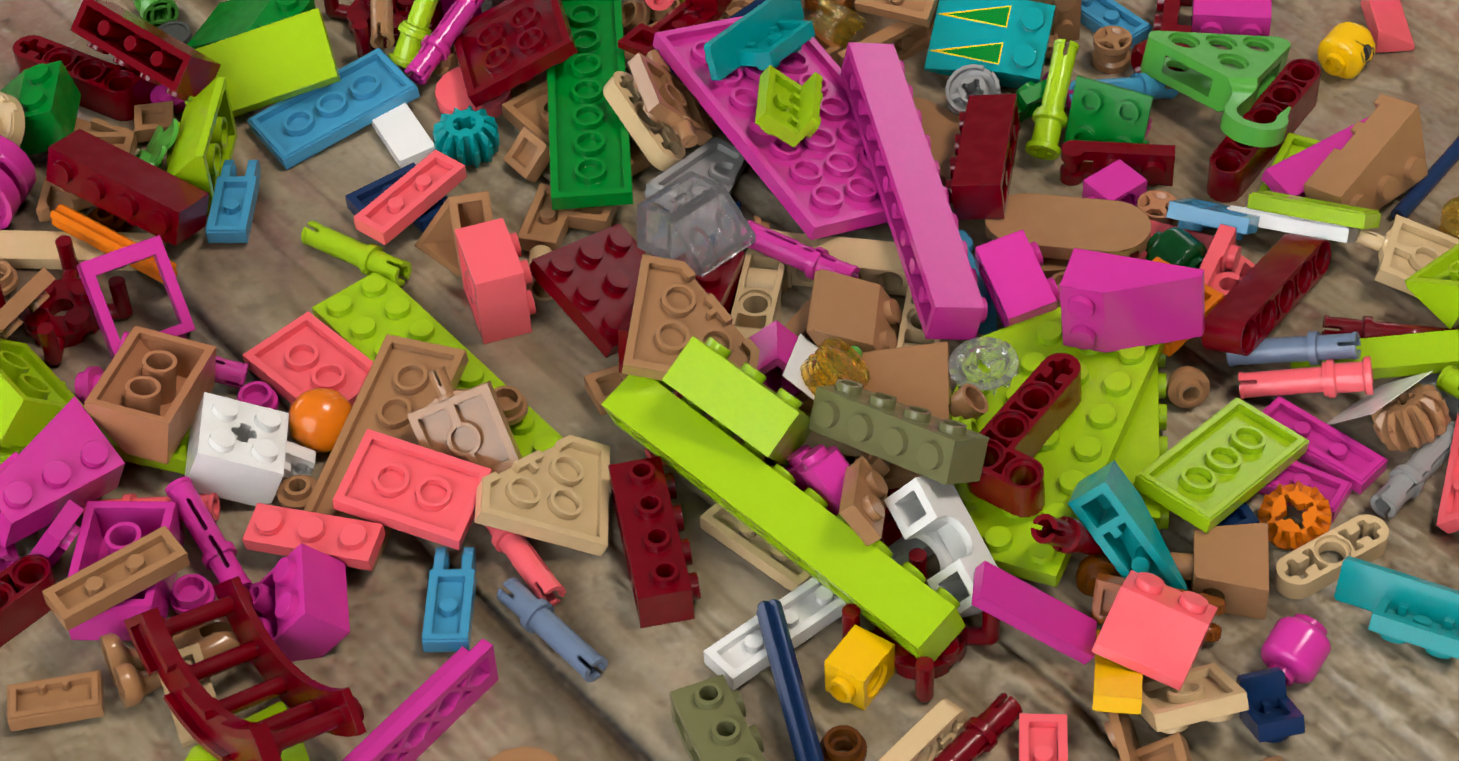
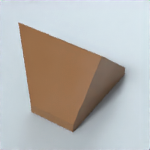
(456, 212)

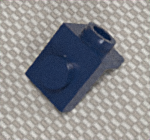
(1270, 713)

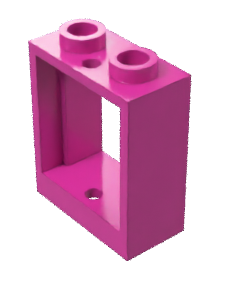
(124, 257)

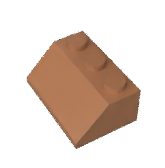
(152, 392)

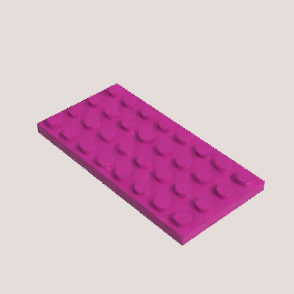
(820, 180)

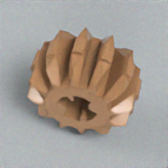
(1412, 418)

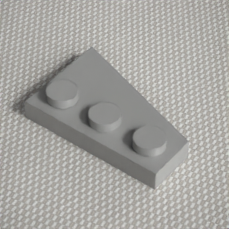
(713, 160)

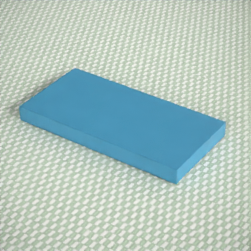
(326, 115)

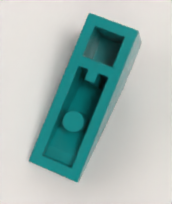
(1123, 526)

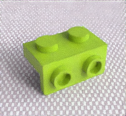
(787, 107)

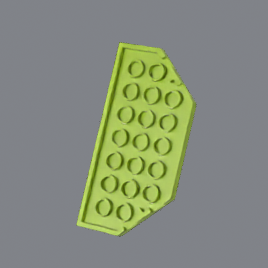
(1082, 445)

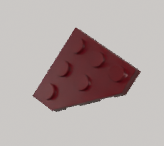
(593, 282)

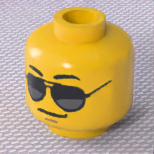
(1347, 48)

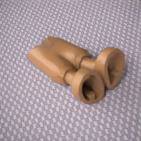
(132, 677)

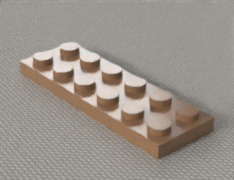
(391, 391)

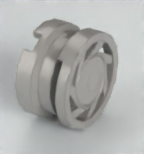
(967, 81)

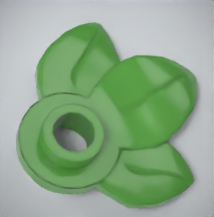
(159, 144)

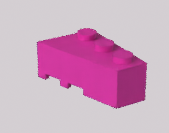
(59, 464)

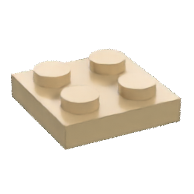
(1205, 696)

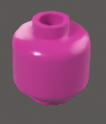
(1296, 647)

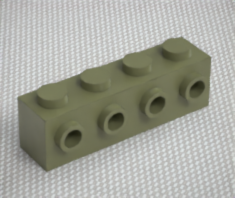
(898, 432)
(713, 723)

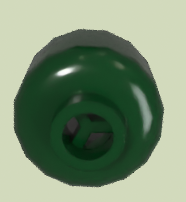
(1176, 248)

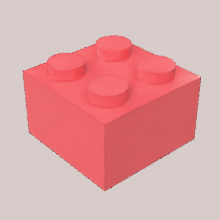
(495, 280)

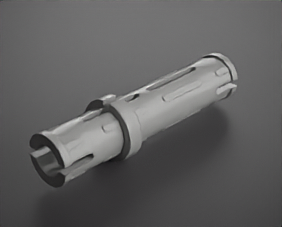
(1408, 479)

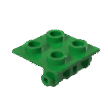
(1107, 113)

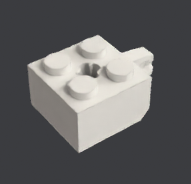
(242, 450)

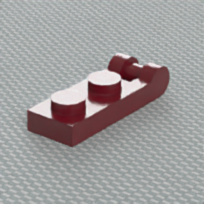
(1149, 160)

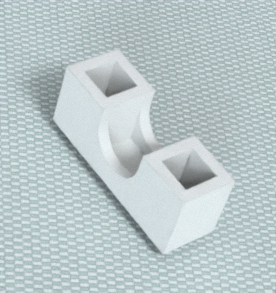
(940, 519)

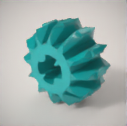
(467, 136)

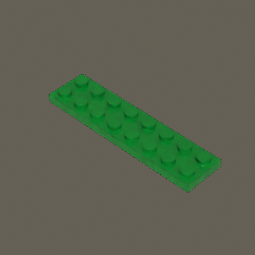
(585, 134)

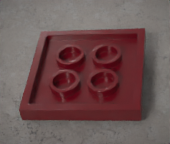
(512, 46)

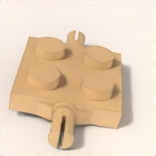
(1404, 250)

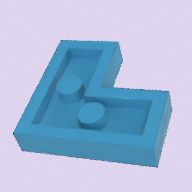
(1201, 214)

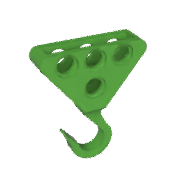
(1222, 78)

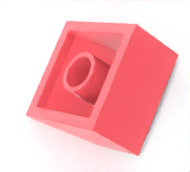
(1155, 629)

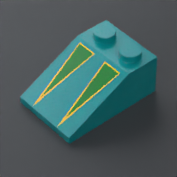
(998, 34)

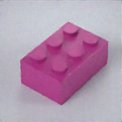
(108, 528)

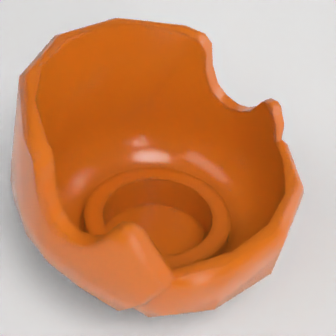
(318, 418)

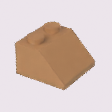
(852, 312)

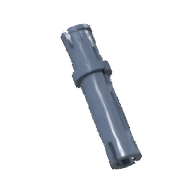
(1301, 348)
(539, 618)

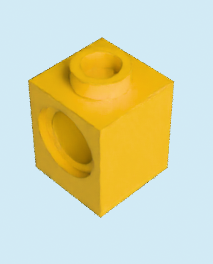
(859, 667)

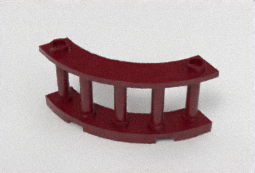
(212, 721)

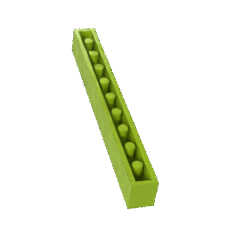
(787, 517)

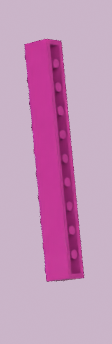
(912, 193)

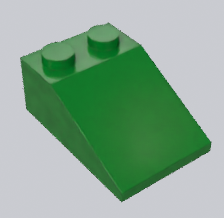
(241, 16)
(48, 104)

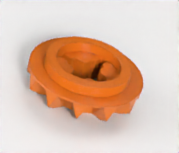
(1286, 533)

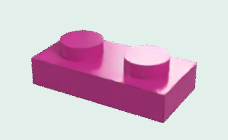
(59, 534)

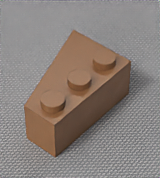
(1378, 160)

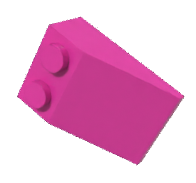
(1128, 302)

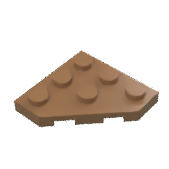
(669, 312)

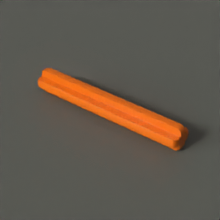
(100, 237)

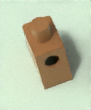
(1231, 566)

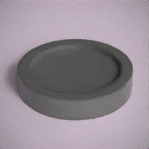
(178, 30)

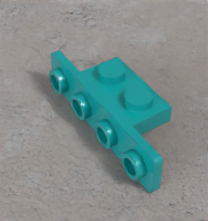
(759, 38)
(1403, 606)

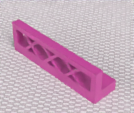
(431, 707)

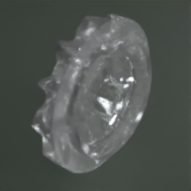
(994, 353)

